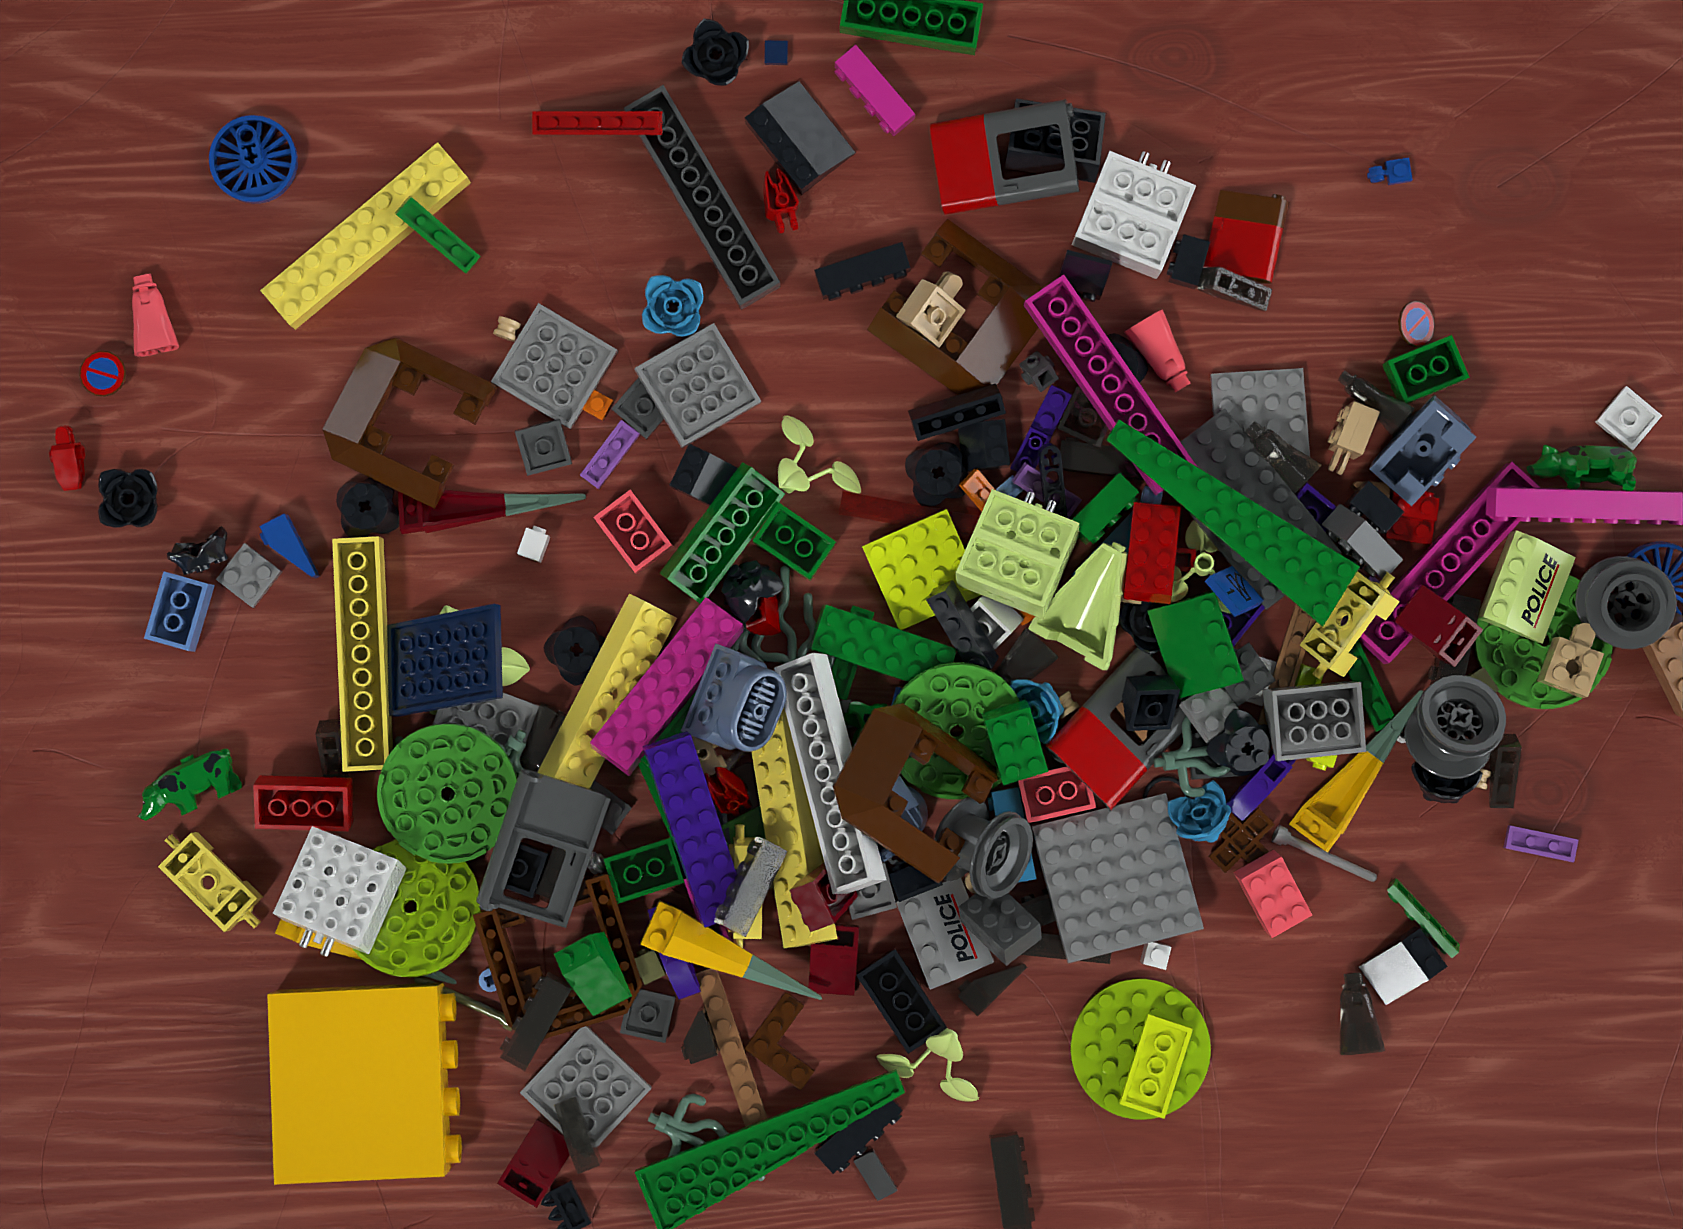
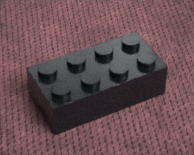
(901, 1000)

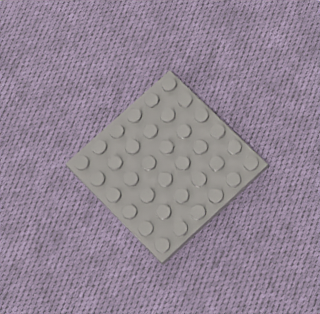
(1116, 878)

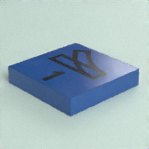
(1234, 591)

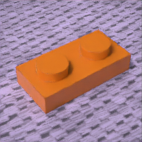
(977, 488)

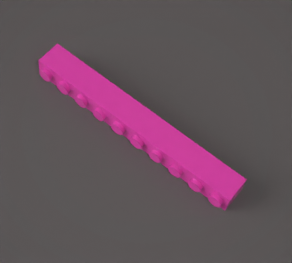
(1584, 504)

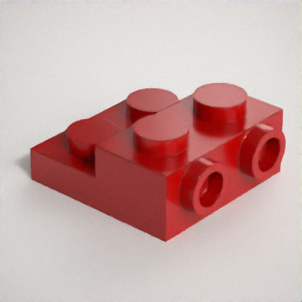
(1417, 521)

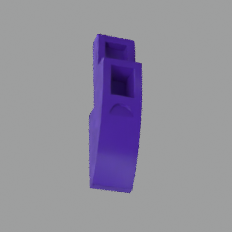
(1042, 427)
(1258, 786)
(680, 973)

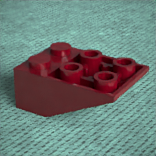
(1438, 626)
(835, 962)
(535, 1164)

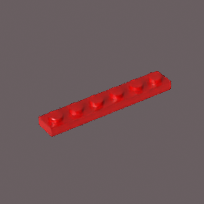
(596, 122)

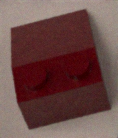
(816, 900)

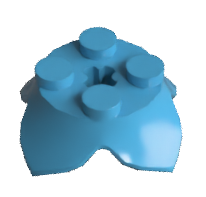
(660, 293)
(1043, 704)
(1200, 817)

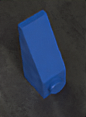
(284, 539)

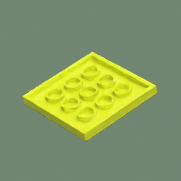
(914, 563)

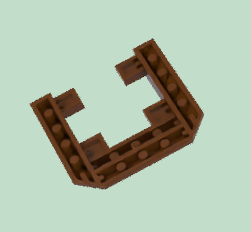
(996, 343)
(361, 446)
(872, 769)
(516, 986)

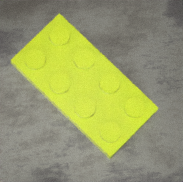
(1155, 1066)

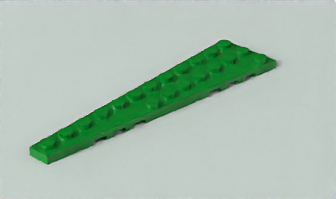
(1282, 553)
(713, 1170)

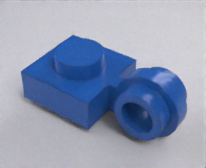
(1397, 172)

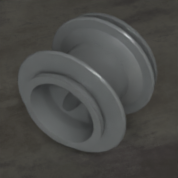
(1655, 610)
(1463, 708)
(993, 850)

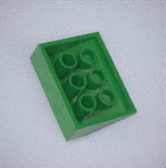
(1196, 644)

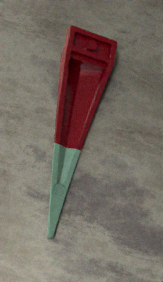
(465, 508)

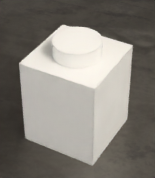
(534, 543)
(1156, 955)

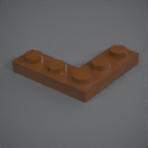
(766, 1048)

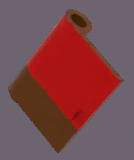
(1247, 234)

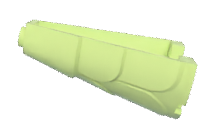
(1088, 606)

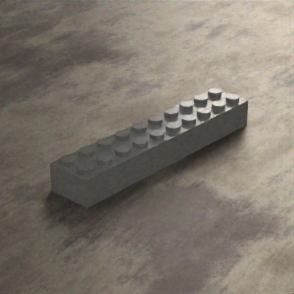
(706, 202)

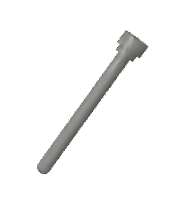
(1282, 836)

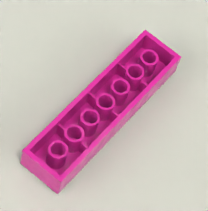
(665, 687)

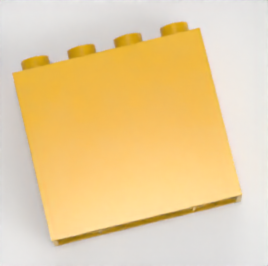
(362, 1083)

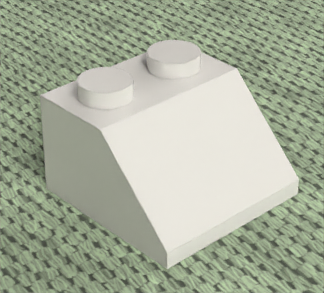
(996, 619)

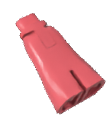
(150, 319)
(1157, 345)

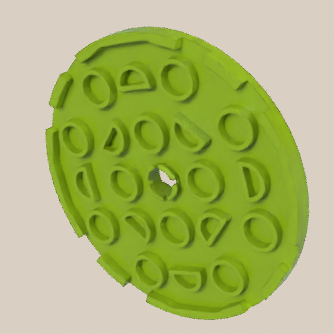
(440, 926)
(1111, 1028)

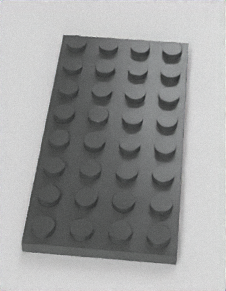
(1229, 456)

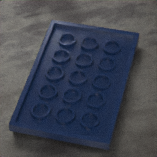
(445, 660)

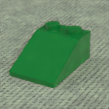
(593, 973)

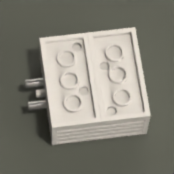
(1134, 214)
(339, 892)

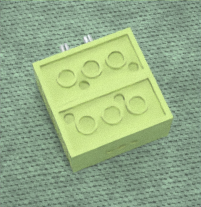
(1017, 553)

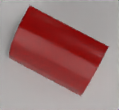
(766, 618)

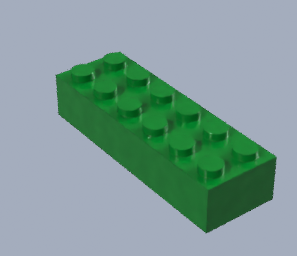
(922, 23)
(722, 533)
(876, 645)

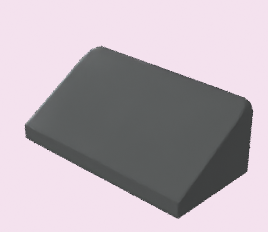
(875, 1175)

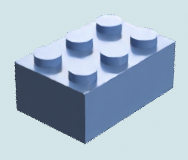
(179, 611)

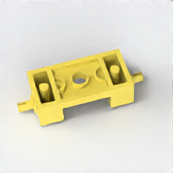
(1361, 603)
(738, 852)
(228, 899)

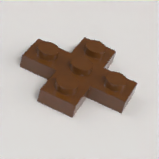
(1242, 840)

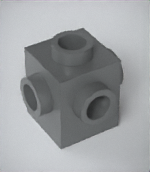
(1038, 371)

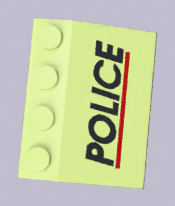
(1526, 586)

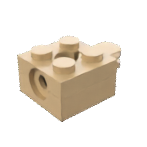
(942, 310)
(1351, 434)
(1572, 662)

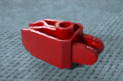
(780, 201)
(68, 459)
(727, 791)

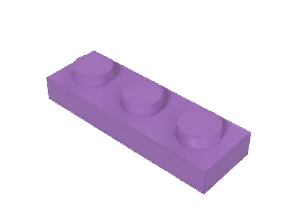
(610, 454)
(1029, 480)
(1540, 843)

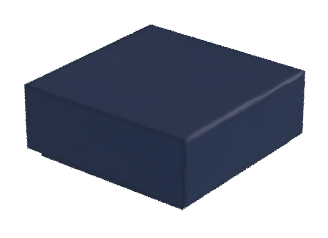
(776, 52)

